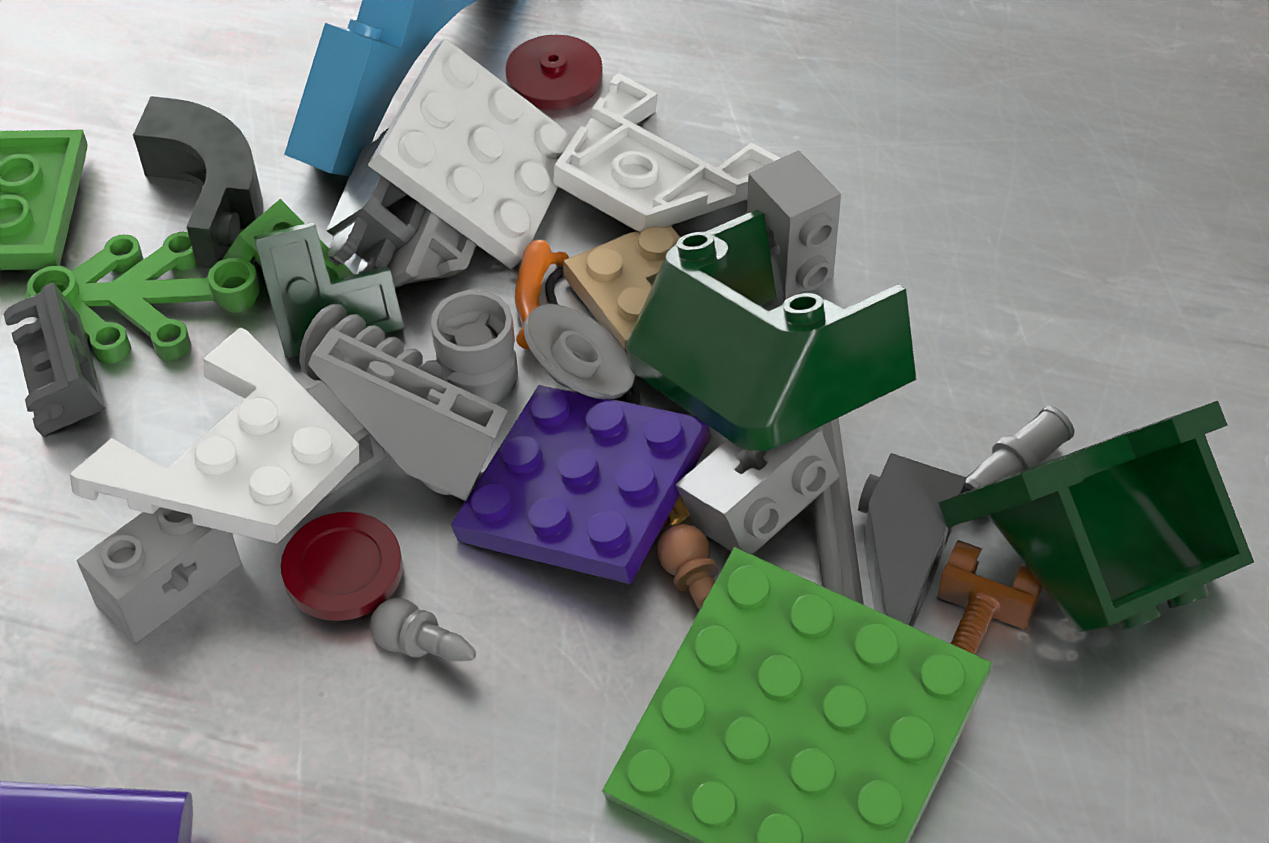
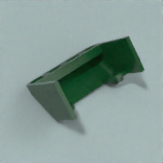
(758, 370)

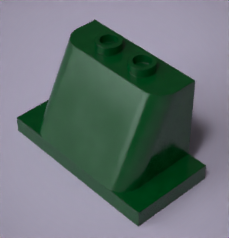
(1120, 521)

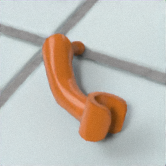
(533, 266)

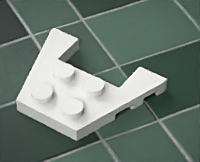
(642, 175)
(252, 469)

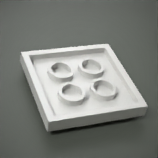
(473, 153)

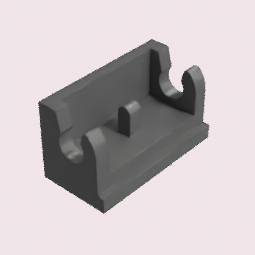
(55, 361)

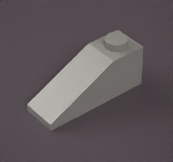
(416, 417)

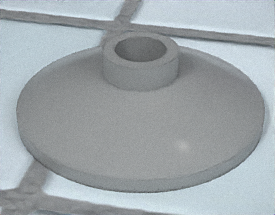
(578, 351)

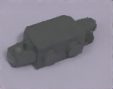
(372, 217)

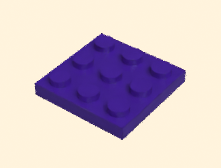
(582, 483)

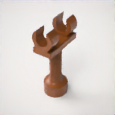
(984, 597)

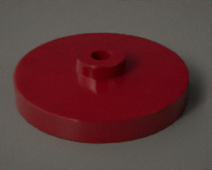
(554, 71)
(341, 566)

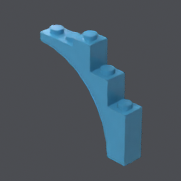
(358, 75)

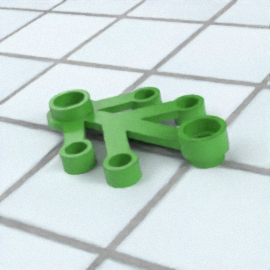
(229, 283)

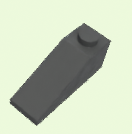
(905, 533)

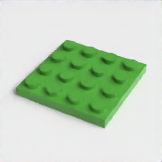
(796, 718)

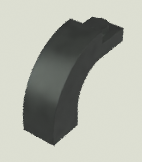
(209, 150)

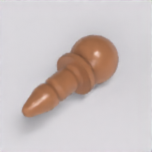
(686, 554)

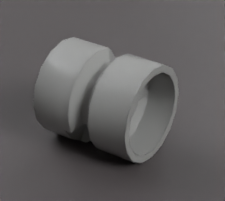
(476, 344)

